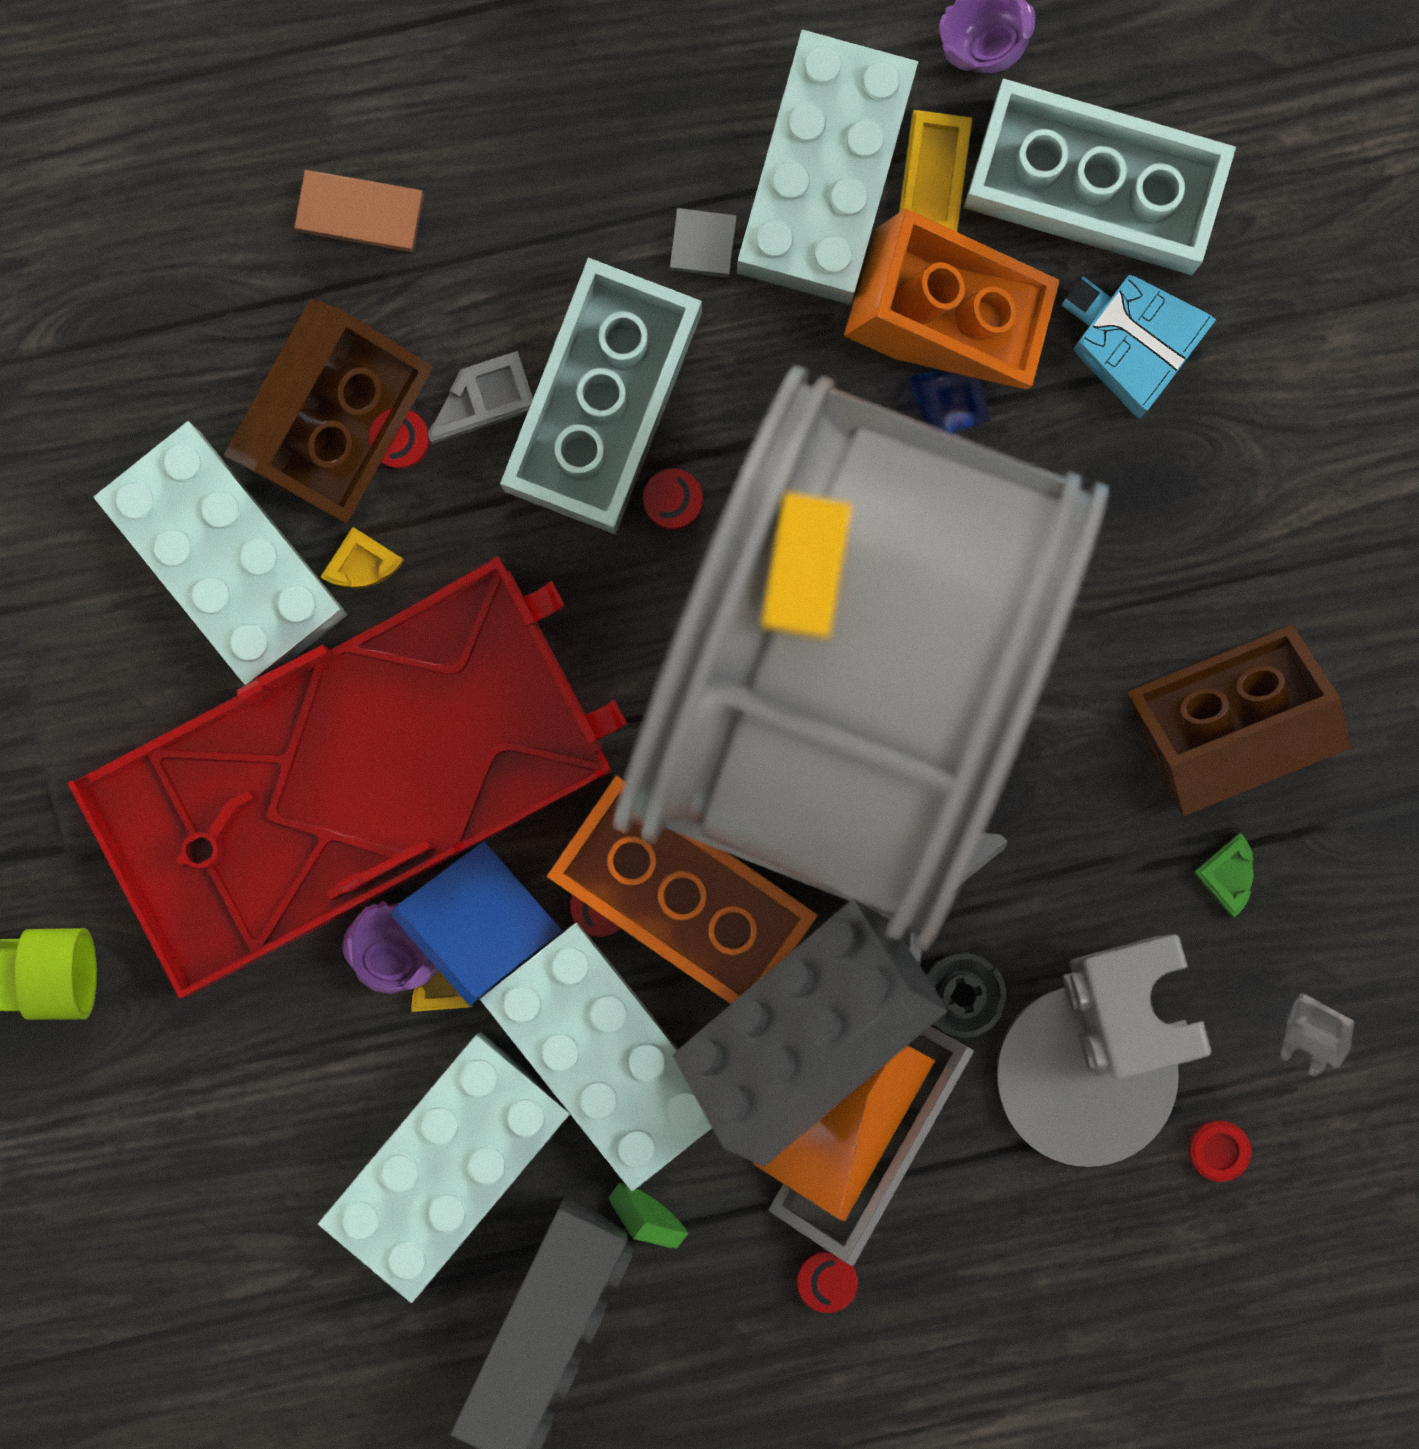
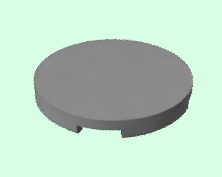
(1063, 1104)

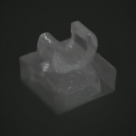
(1319, 1032)

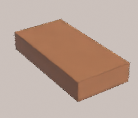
(359, 211)

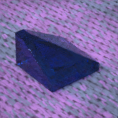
(950, 400)

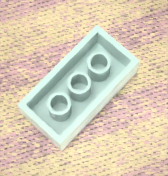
(826, 167)
(1099, 177)
(601, 396)
(220, 555)
(600, 1055)
(445, 1167)

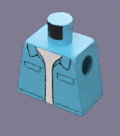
(1135, 337)

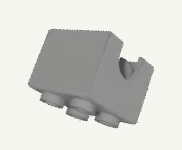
(1115, 1000)

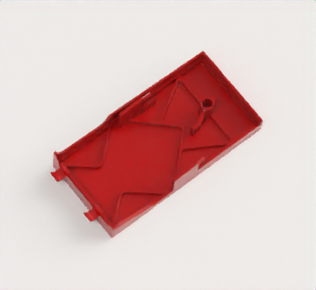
(344, 776)

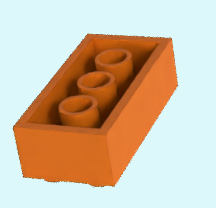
(682, 899)

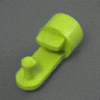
(49, 974)

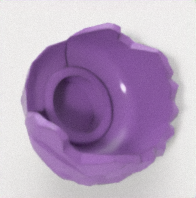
(986, 33)
(384, 953)

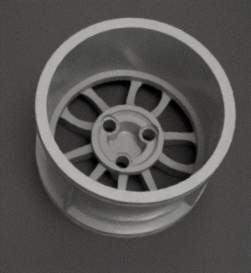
(889, 741)

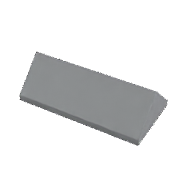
(849, 1237)

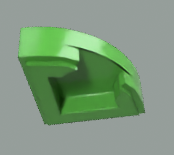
(1229, 874)
(646, 1218)

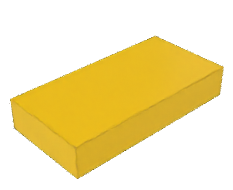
(936, 166)
(806, 566)

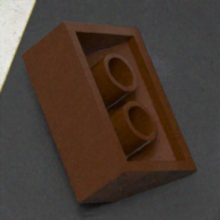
(318, 407)
(1240, 719)

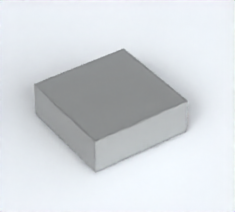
(703, 243)

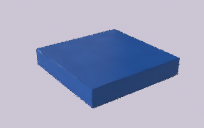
(476, 923)

